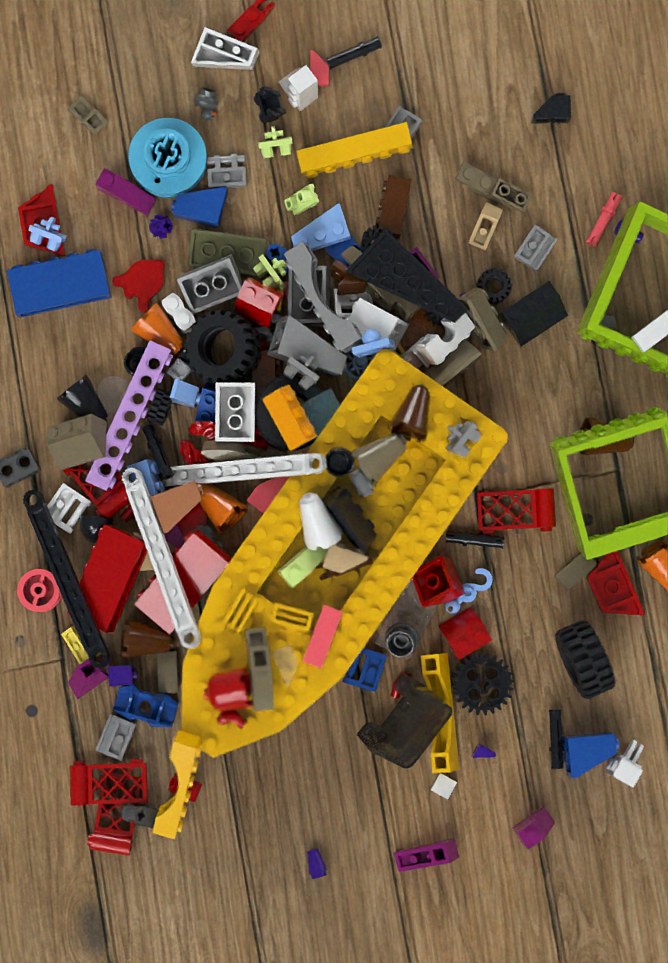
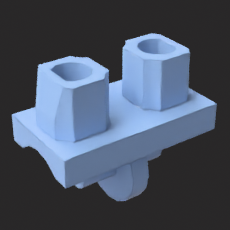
(39, 232)

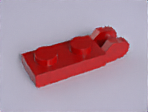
(249, 20)

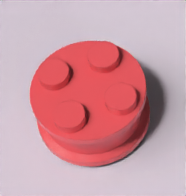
(38, 590)

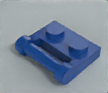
(370, 672)

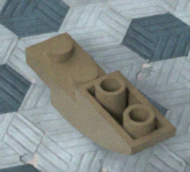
(492, 188)
(230, 451)
(259, 669)

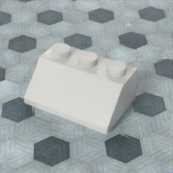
(235, 412)

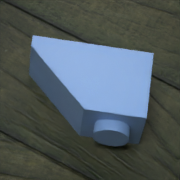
(185, 394)

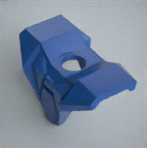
(161, 711)

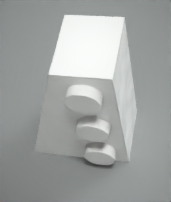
(223, 52)
(300, 87)

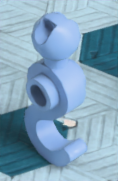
(470, 591)

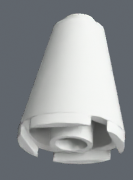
(318, 523)

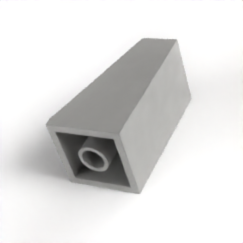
(296, 340)

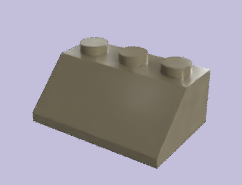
(483, 316)
(454, 364)
(77, 441)

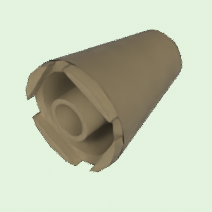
(380, 455)

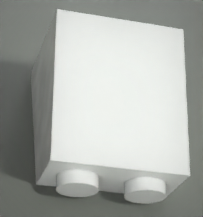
(369, 316)

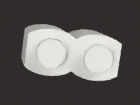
(176, 310)

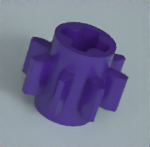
(160, 226)

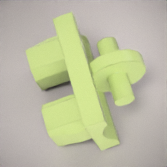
(284, 143)
(302, 200)
(264, 267)

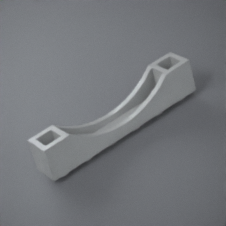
(304, 264)

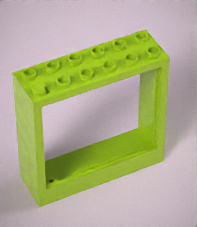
(598, 436)

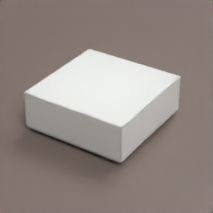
(179, 370)
(443, 786)

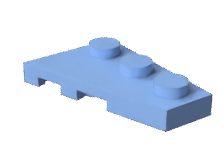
(324, 231)

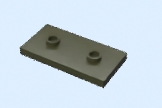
(211, 245)

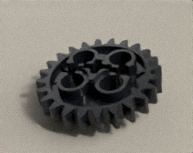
(500, 682)

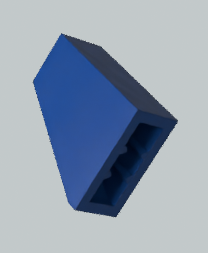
(201, 206)

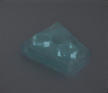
(320, 410)

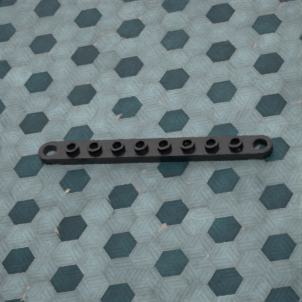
(66, 579)

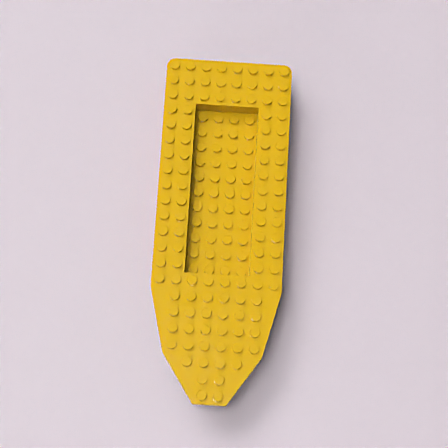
(409, 516)

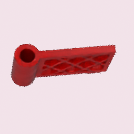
(111, 501)
(542, 510)
(83, 781)
(109, 839)

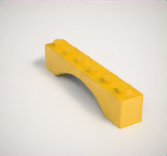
(444, 746)
(183, 756)

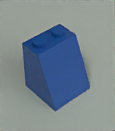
(587, 751)

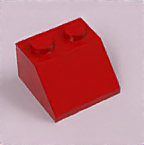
(258, 302)
(437, 582)
(465, 633)

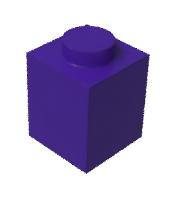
(122, 675)

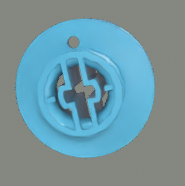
(179, 172)

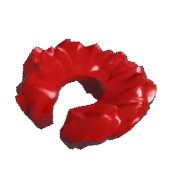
(188, 451)

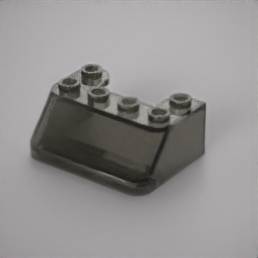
(409, 725)

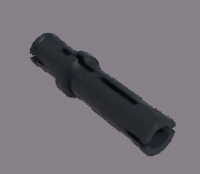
(361, 49)
(155, 444)
(474, 539)
(556, 739)

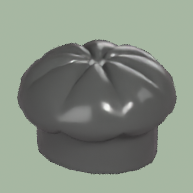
(402, 639)

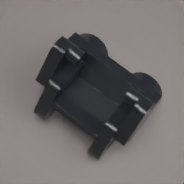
(269, 104)

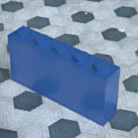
(58, 283)

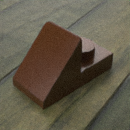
(348, 283)

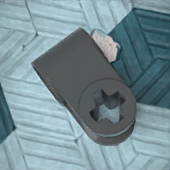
(139, 814)

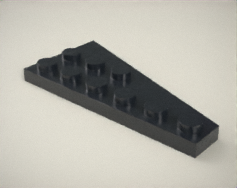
(400, 273)

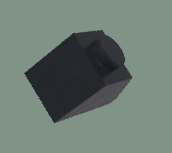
(554, 110)

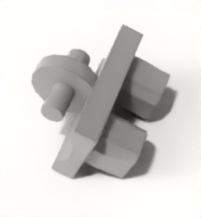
(294, 366)
(460, 435)

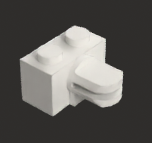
(625, 768)

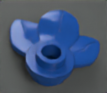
(336, 249)

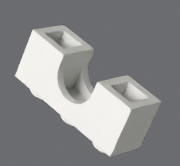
(435, 350)

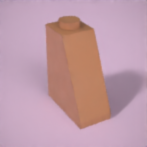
(176, 503)

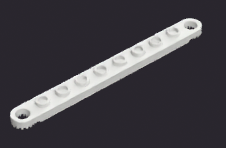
(246, 469)
(161, 558)

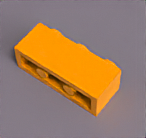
(289, 417)

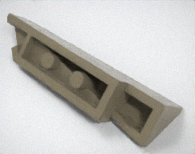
(383, 298)

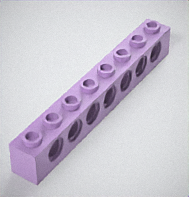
(152, 351)

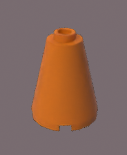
(157, 327)
(221, 507)
(656, 561)

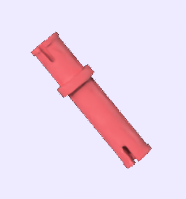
(608, 212)

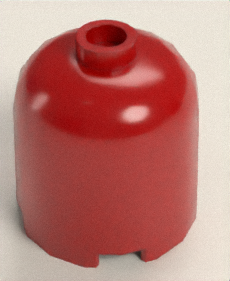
(229, 690)

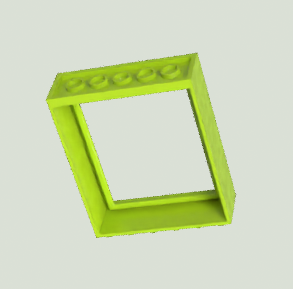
(590, 325)

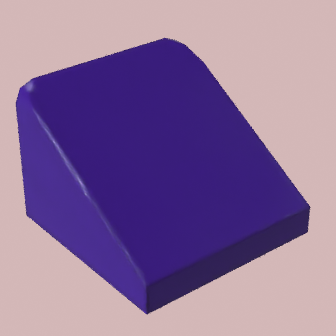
(482, 752)

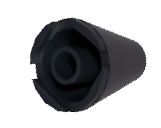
(83, 399)

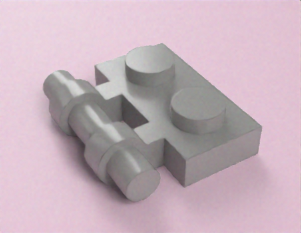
(226, 177)

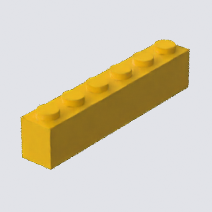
(355, 149)

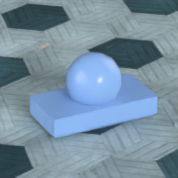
(372, 344)

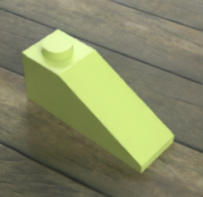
(302, 565)

